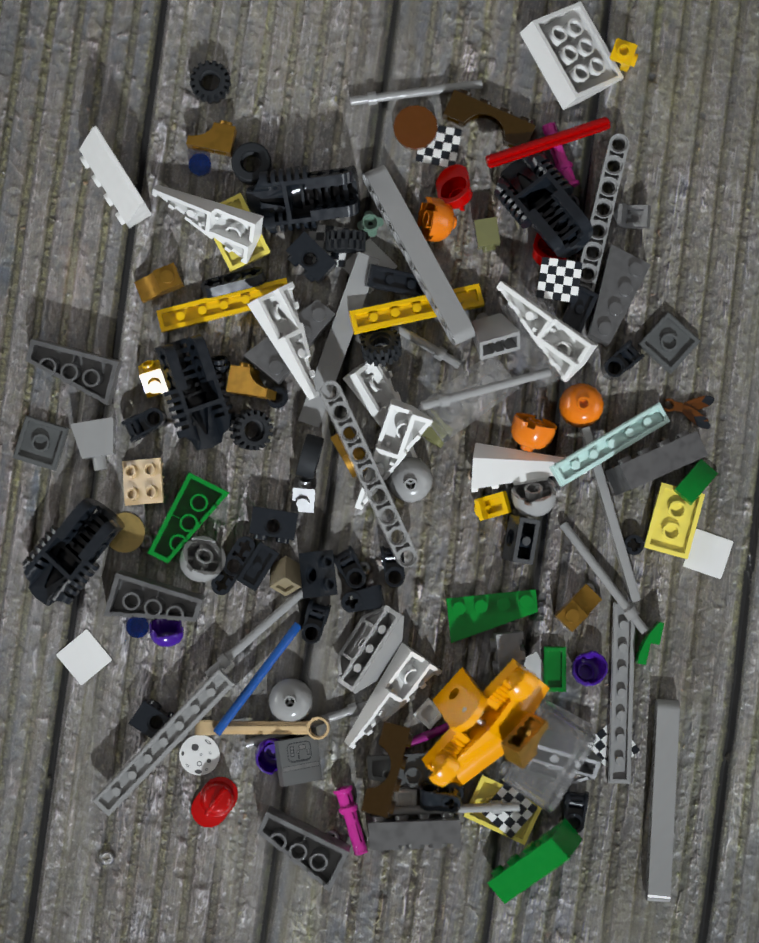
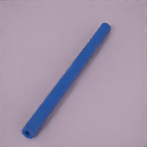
(258, 677)

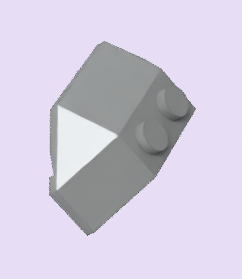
(370, 648)

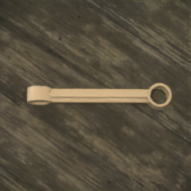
(206, 727)

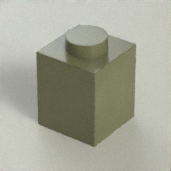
(486, 234)

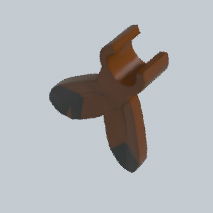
(690, 408)

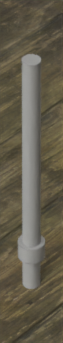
(373, 97)
(439, 352)
(445, 399)
(631, 613)
(224, 660)
(351, 710)
(495, 807)

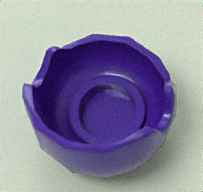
(166, 632)
(589, 668)
(266, 756)

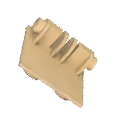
(143, 481)

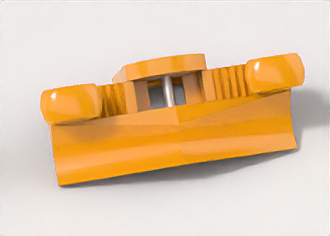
(475, 739)

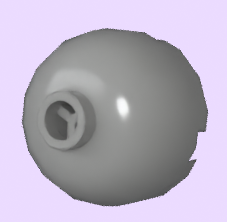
(410, 469)
(534, 498)
(202, 559)
(289, 689)

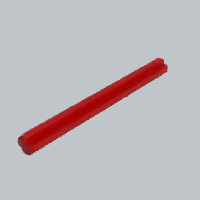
(547, 142)

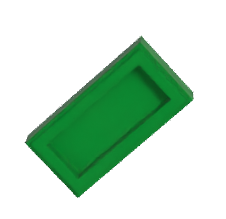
(554, 668)

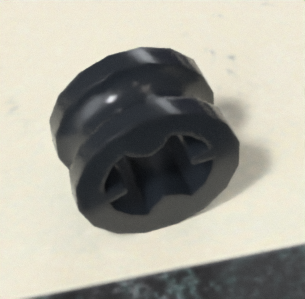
(638, 539)

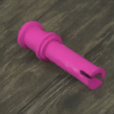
(559, 156)
(348, 809)

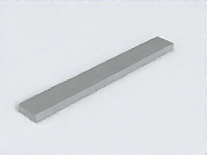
(338, 339)
(612, 523)
(621, 697)
(163, 742)

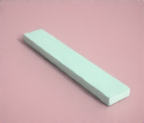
(609, 444)

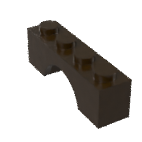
(464, 108)
(394, 741)

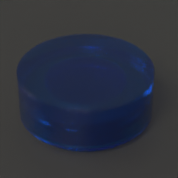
(200, 164)
(137, 627)

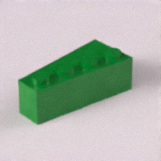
(187, 513)
(535, 861)

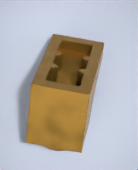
(217, 140)
(159, 283)
(246, 381)
(358, 452)
(578, 608)
(522, 742)

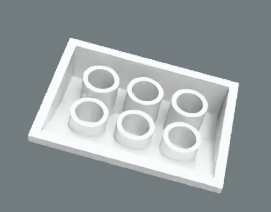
(571, 54)
(113, 179)

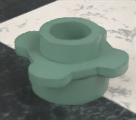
(370, 217)

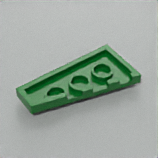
(483, 612)

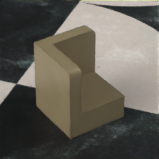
(285, 576)

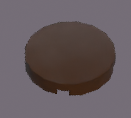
(415, 127)

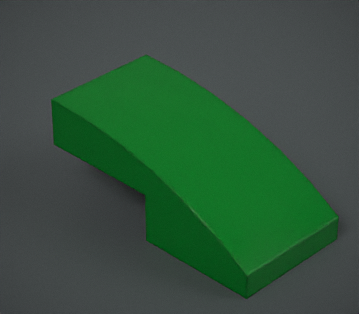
(695, 482)
(652, 636)

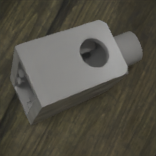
(494, 335)
(96, 440)

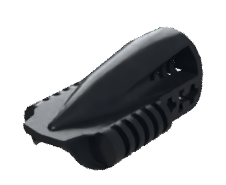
(304, 197)
(541, 198)
(195, 394)
(70, 552)

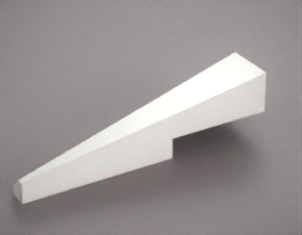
(229, 225)
(281, 323)
(561, 343)
(375, 391)
(398, 433)
(503, 465)
(401, 679)

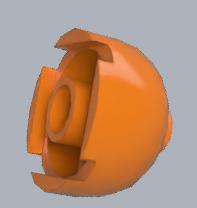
(436, 219)
(581, 405)
(532, 432)

